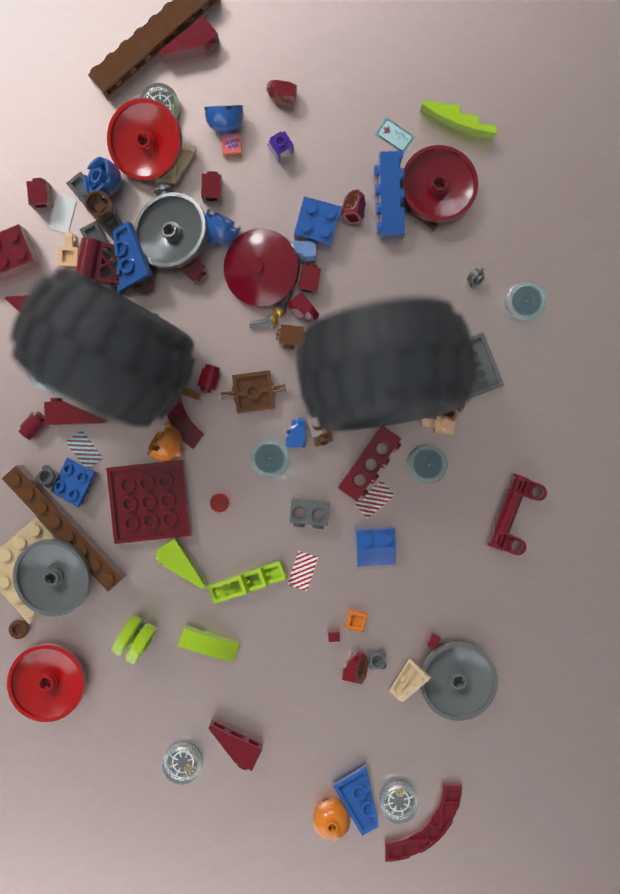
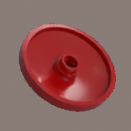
(144, 139)
(46, 682)

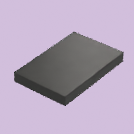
(487, 375)

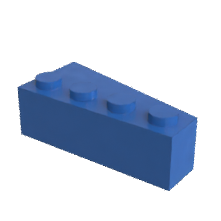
(390, 195)

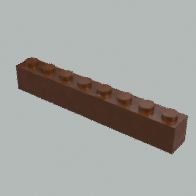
(145, 43)
(63, 525)

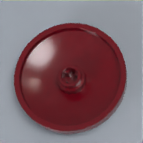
(439, 183)
(261, 267)

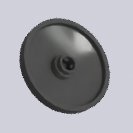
(171, 230)
(52, 577)
(460, 681)

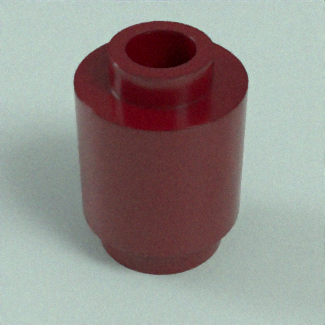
(209, 378)
(32, 425)

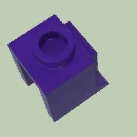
(279, 143)

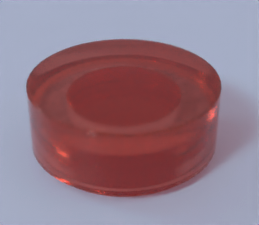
(219, 502)

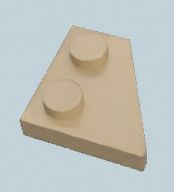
(175, 174)
(409, 680)

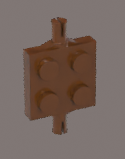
(253, 391)

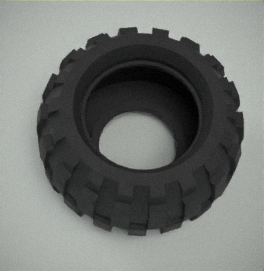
(101, 349)
(386, 363)

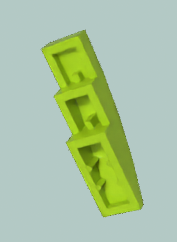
(451, 117)
(247, 581)

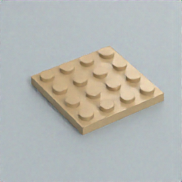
(9, 553)

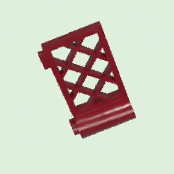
(90, 263)

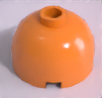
(166, 443)
(331, 819)

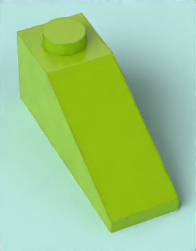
(177, 560)

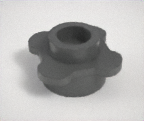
(163, 188)
(476, 277)
(41, 476)
(377, 664)

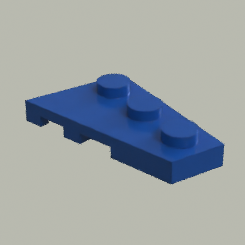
(131, 259)
(358, 799)

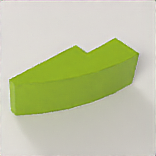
(208, 643)

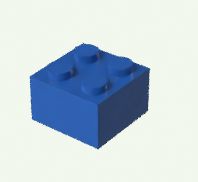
(317, 222)

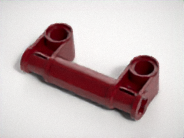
(520, 488)

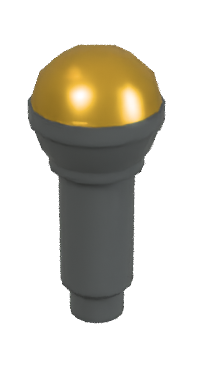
(280, 308)
(270, 321)

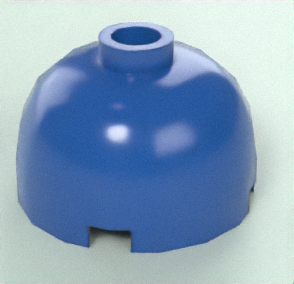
(224, 118)
(102, 176)
(220, 228)

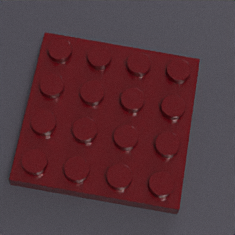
(148, 501)

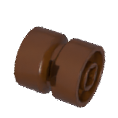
(100, 206)

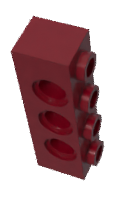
(392, 443)

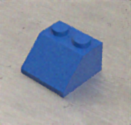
(375, 546)

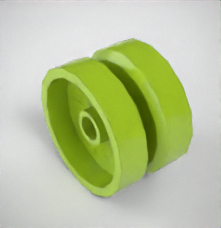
(136, 640)

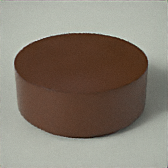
(19, 628)

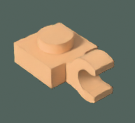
(68, 254)
(440, 424)

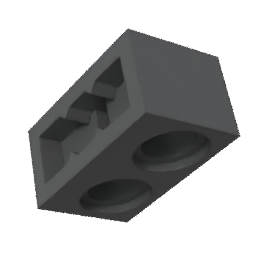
(310, 507)

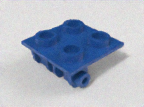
(73, 482)

